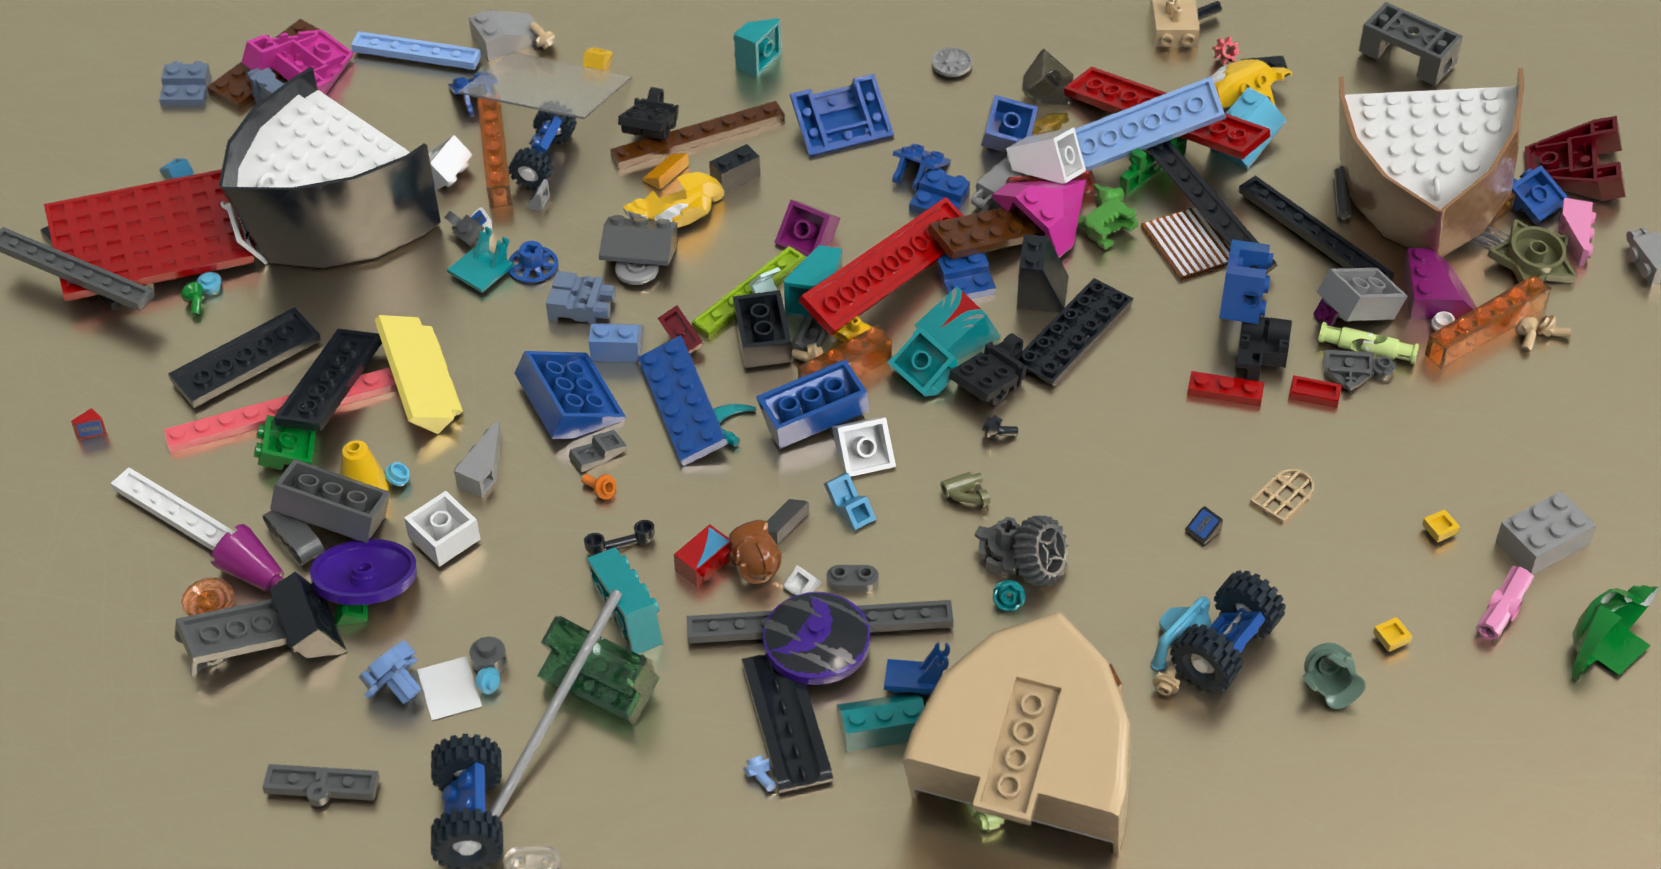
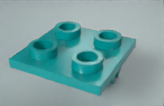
(481, 266)

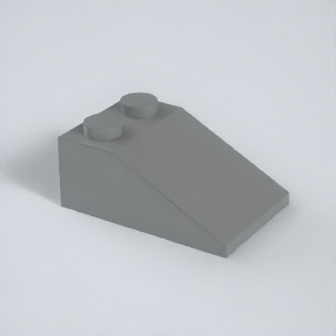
(501, 32)

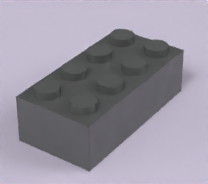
(330, 500)

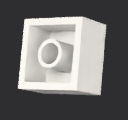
(442, 528)

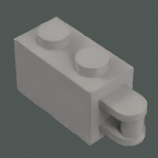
(991, 183)
(1646, 253)

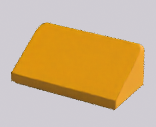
(667, 170)

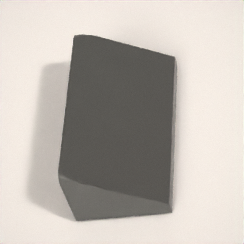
(808, 333)
(787, 518)

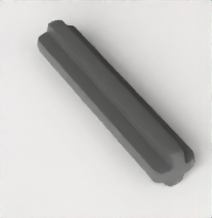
(1342, 194)

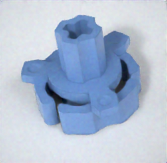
(392, 671)

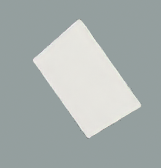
(449, 688)

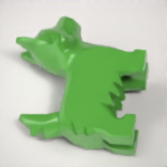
(1108, 217)

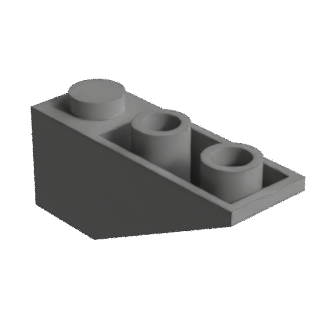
(480, 466)

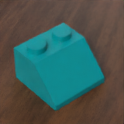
(757, 45)

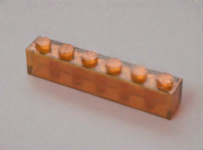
(494, 153)
(1487, 321)

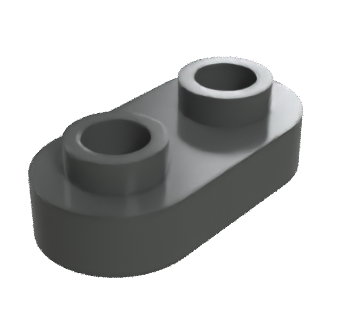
(852, 578)

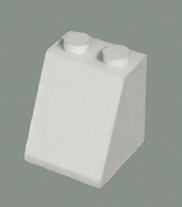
(1048, 156)

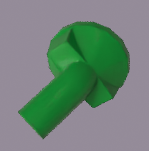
(193, 293)

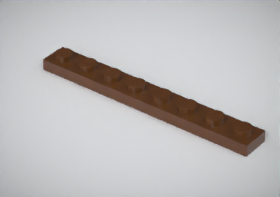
(698, 134)

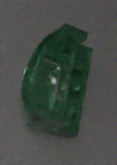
(610, 677)

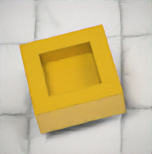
(1441, 525)
(1392, 634)

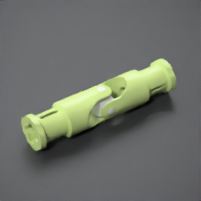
(1378, 344)

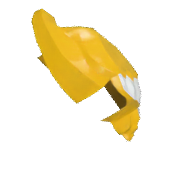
(1238, 76)
(682, 206)

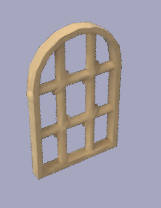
(1275, 495)

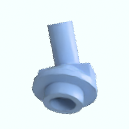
(757, 767)

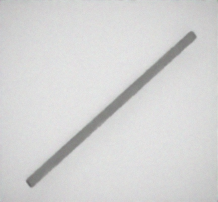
(555, 703)

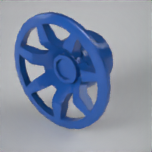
(532, 258)

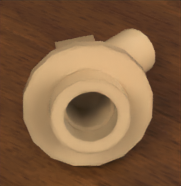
(544, 38)
(1527, 327)
(1548, 327)
(813, 352)
(1166, 683)

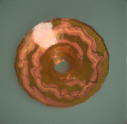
(207, 596)

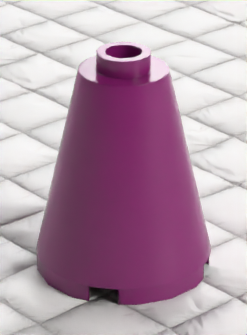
(247, 559)

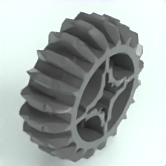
(1040, 550)

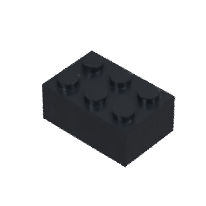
(762, 329)

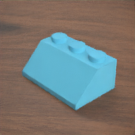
(1259, 110)

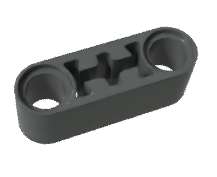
(294, 536)

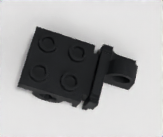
(650, 116)
(1263, 345)
(992, 372)

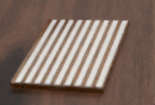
(1187, 243)

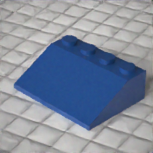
(567, 393)

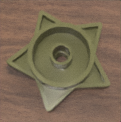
(1535, 252)

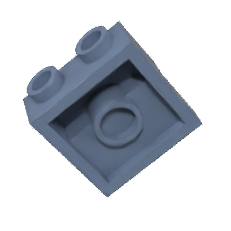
(185, 84)

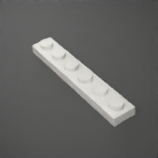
(170, 508)

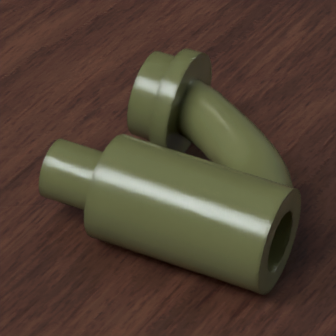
(958, 485)

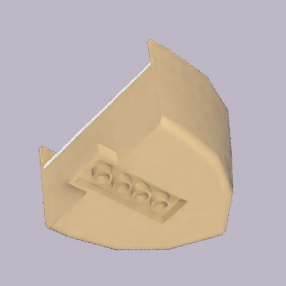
(1028, 732)

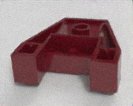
(1574, 159)

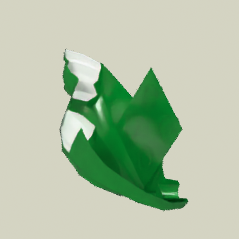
(1604, 629)

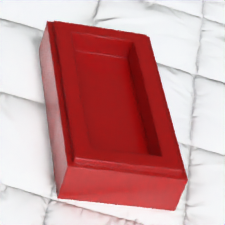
(1315, 391)

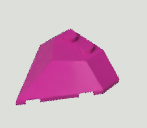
(1049, 205)

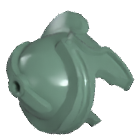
(1333, 674)

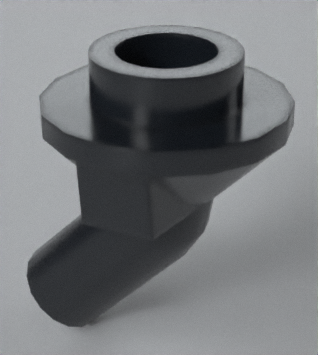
(992, 428)

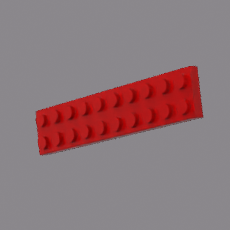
(1117, 93)
(878, 271)

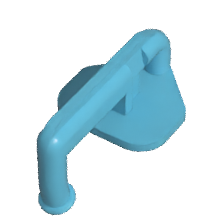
(1175, 623)

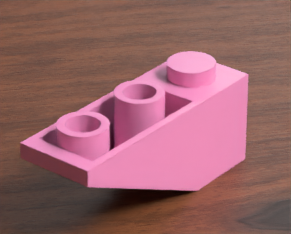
(1576, 222)

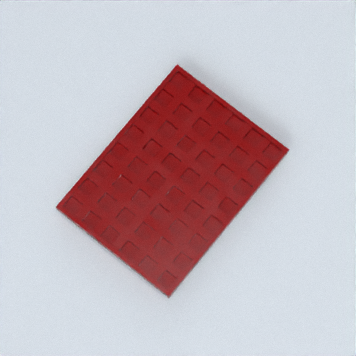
(148, 231)

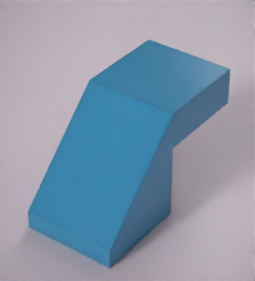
(845, 499)

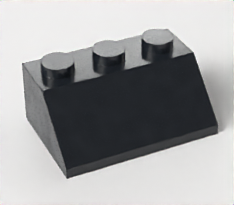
(306, 618)

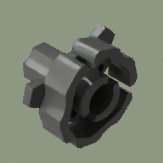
(1000, 542)

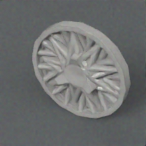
(952, 62)
(636, 272)

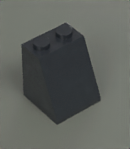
(1041, 276)

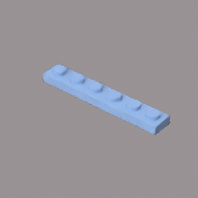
(416, 50)

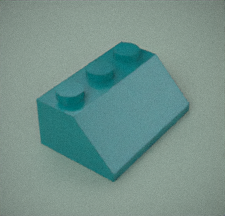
(879, 721)

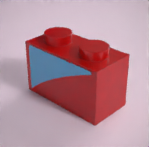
(703, 555)

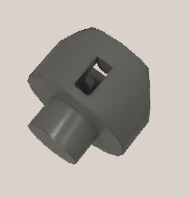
(488, 653)

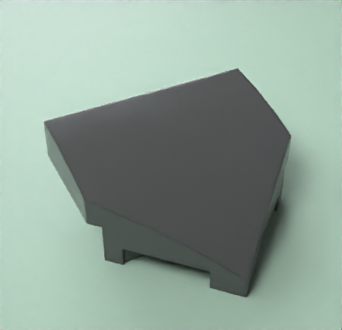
(1348, 367)

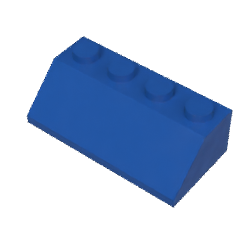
(813, 403)

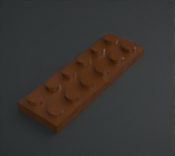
(235, 86)
(983, 231)

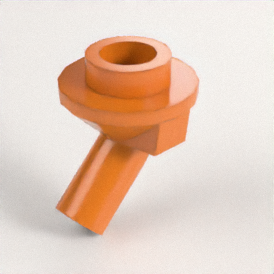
(603, 487)

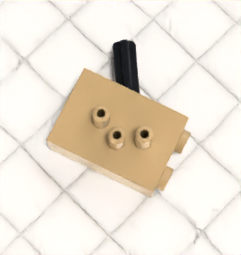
(1177, 21)

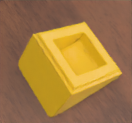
(596, 58)

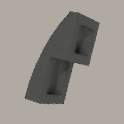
(602, 449)

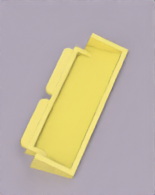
(419, 371)

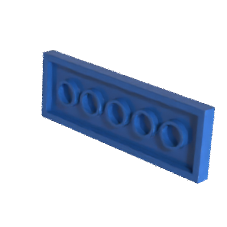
(682, 400)

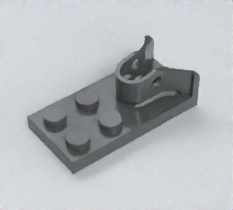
(229, 632)

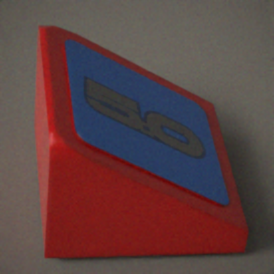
(88, 425)

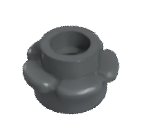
(1383, 367)

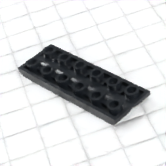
(1074, 331)
(787, 726)

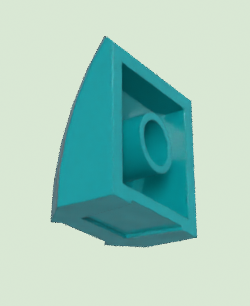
(924, 363)

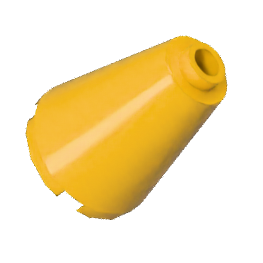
(361, 465)

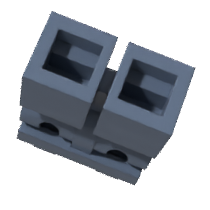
(263, 83)
(579, 298)

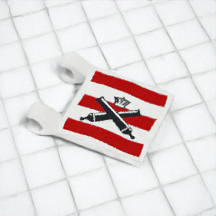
(241, 233)

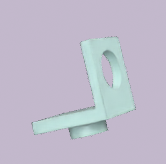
(764, 282)

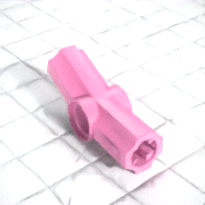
(1505, 603)

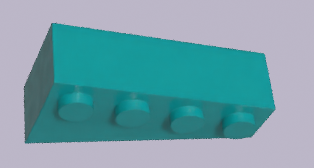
(635, 609)

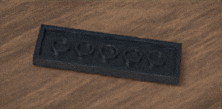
(244, 357)
(328, 380)

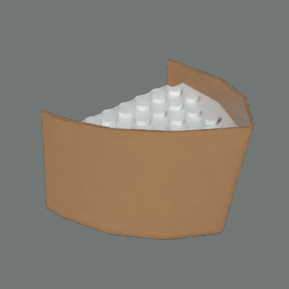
(1431, 161)

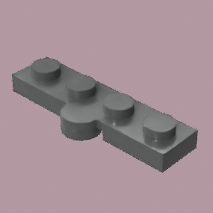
(321, 783)

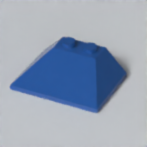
(842, 116)

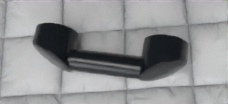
(643, 530)

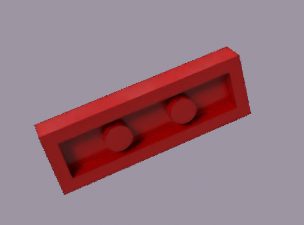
(1225, 388)

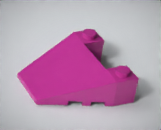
(297, 53)

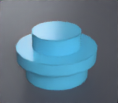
(210, 281)
(397, 474)
(488, 680)

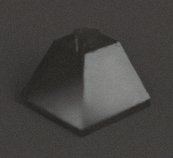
(1046, 80)

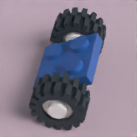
(529, 165)

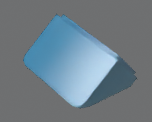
(177, 168)

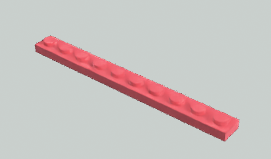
(249, 417)

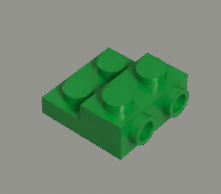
(283, 445)

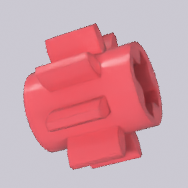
(1231, 52)

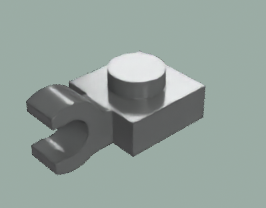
(466, 228)

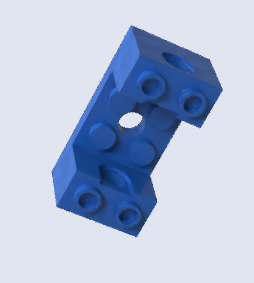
(1243, 281)

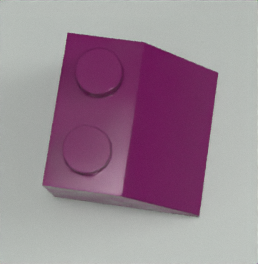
(806, 228)

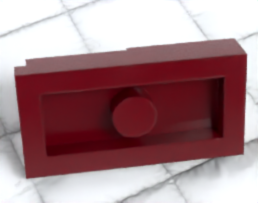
(677, 324)

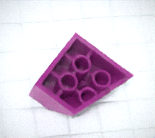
(1433, 286)

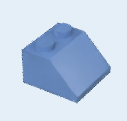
(615, 342)

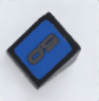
(1204, 525)

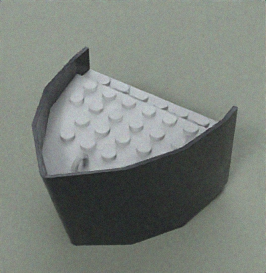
(323, 182)

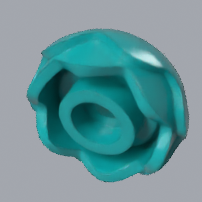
(1006, 602)

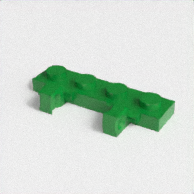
(1144, 168)

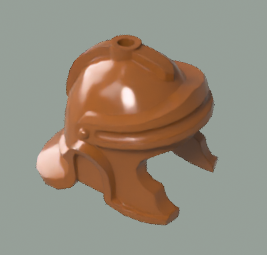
(754, 552)

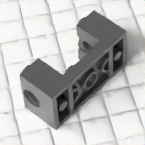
(1432, 43)

